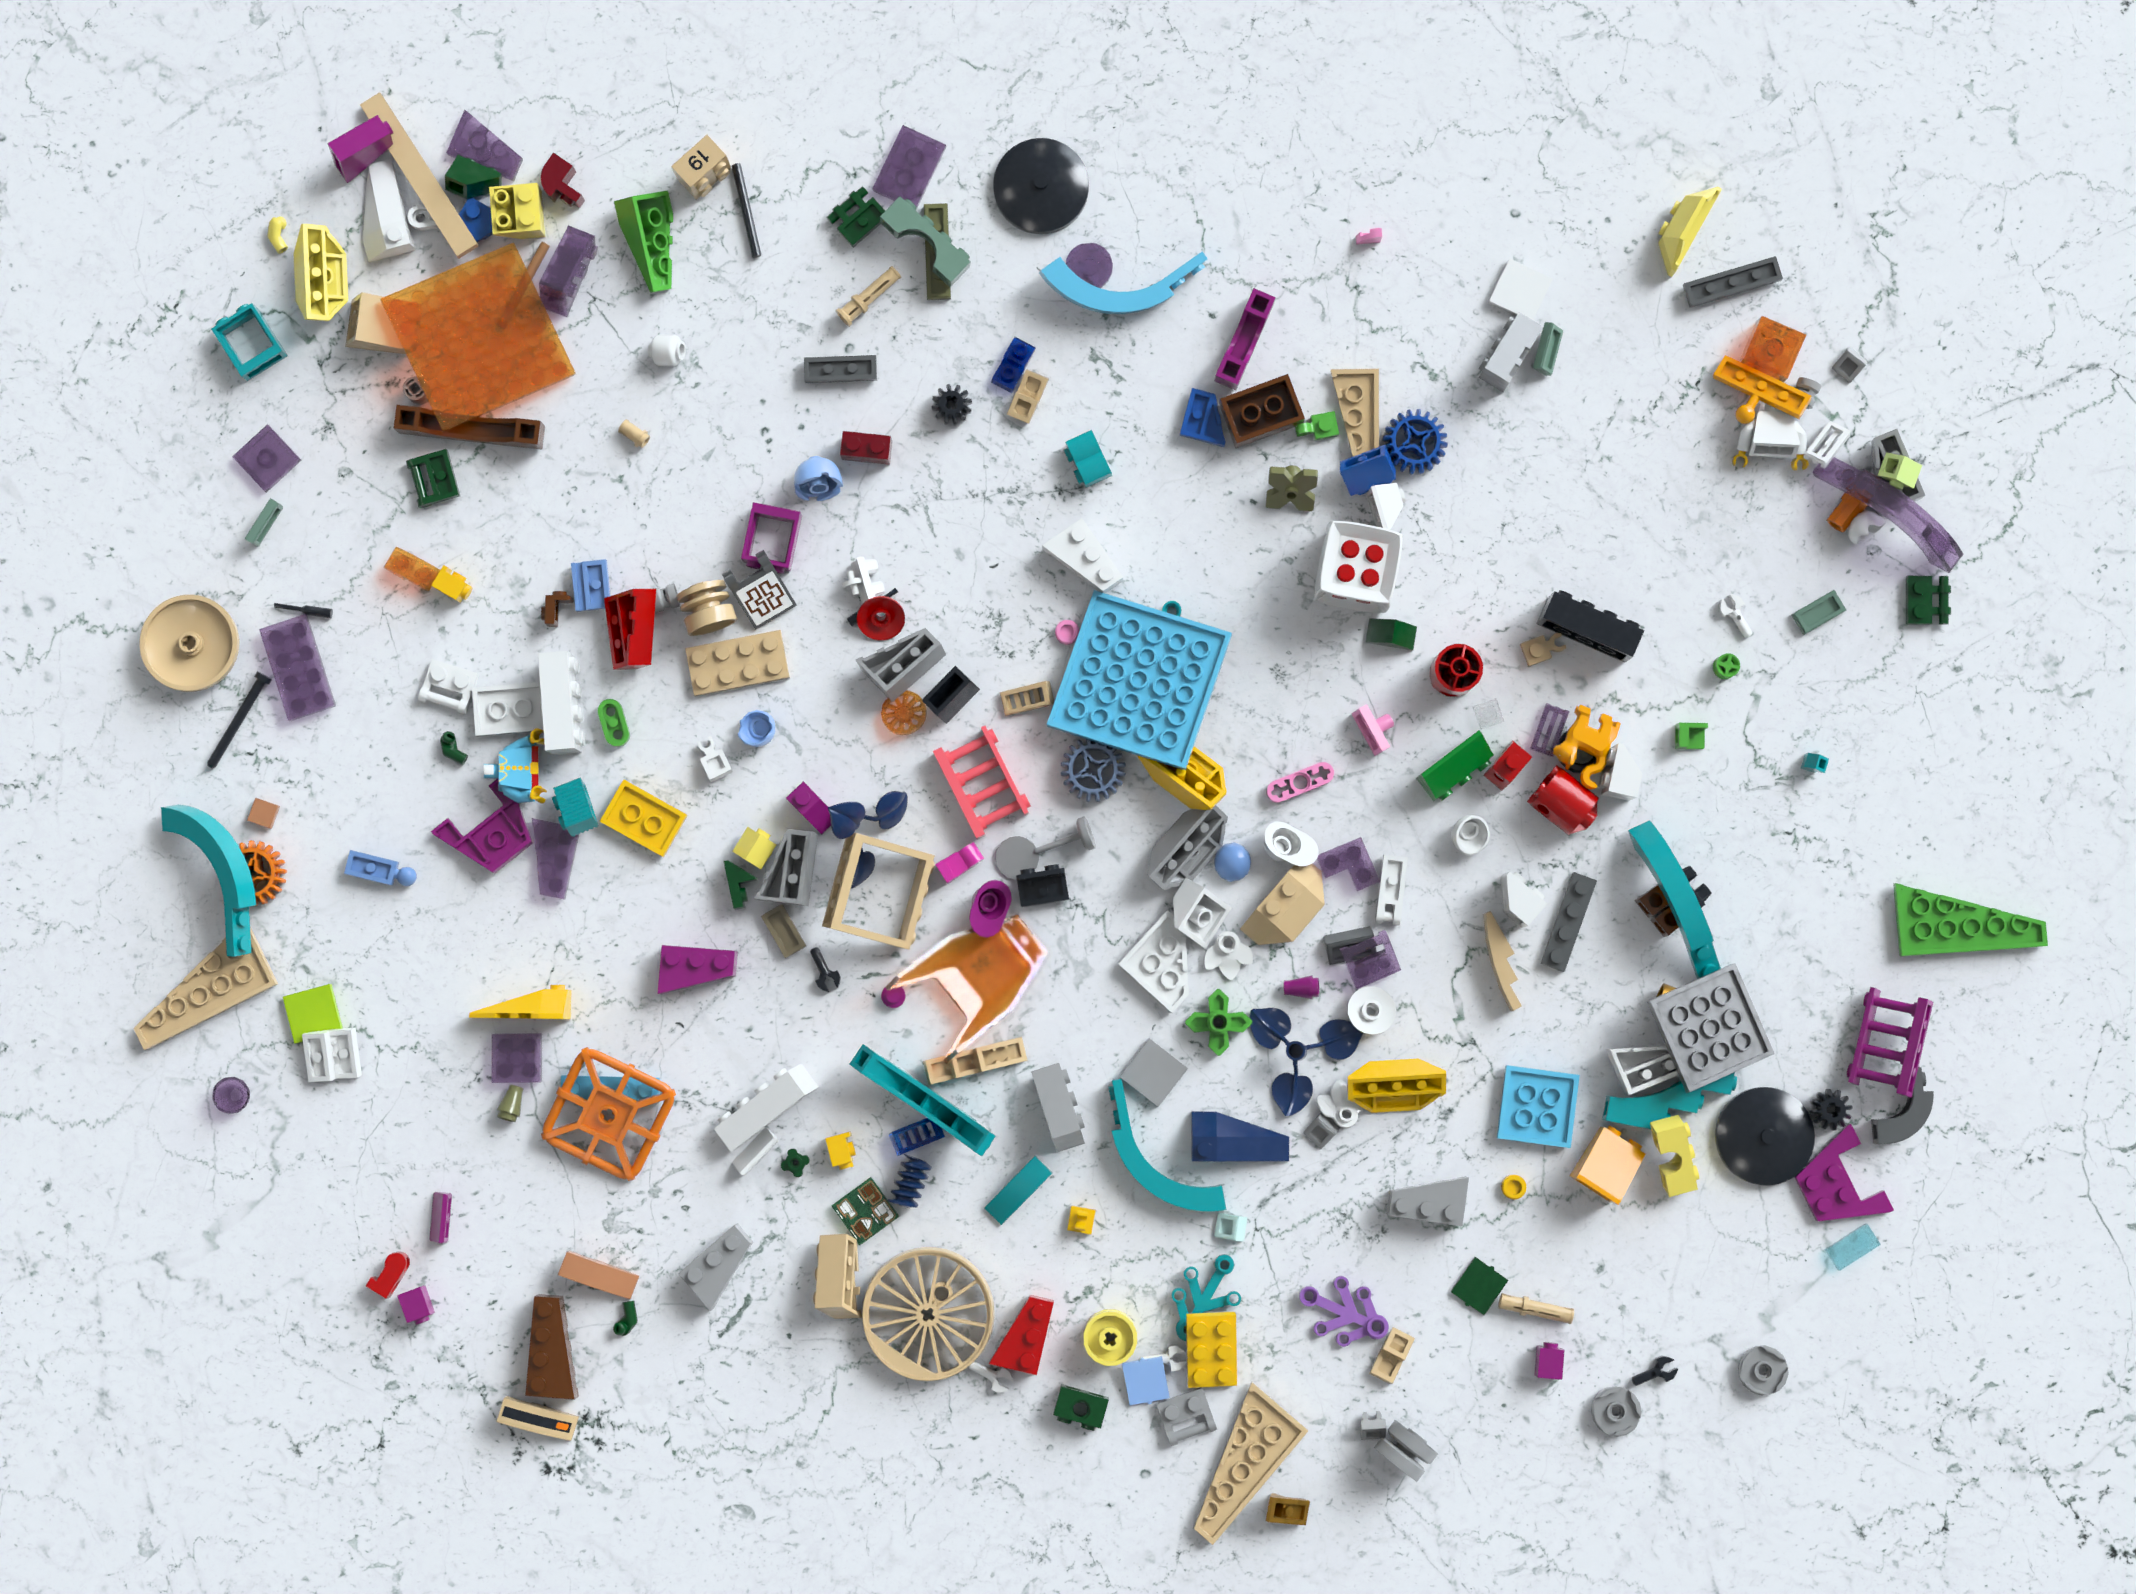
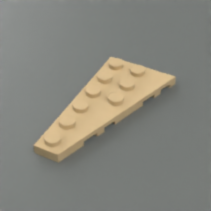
(207, 991)
(1255, 1449)

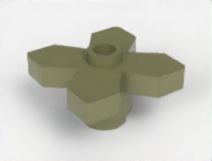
(1291, 485)

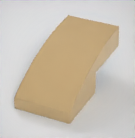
(1028, 396)
(1392, 1355)

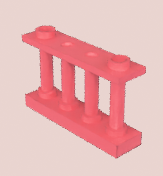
(969, 801)

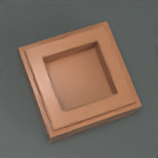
(263, 813)

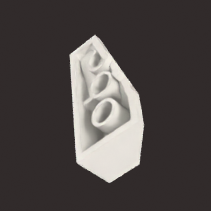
(385, 219)

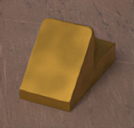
(1287, 1510)

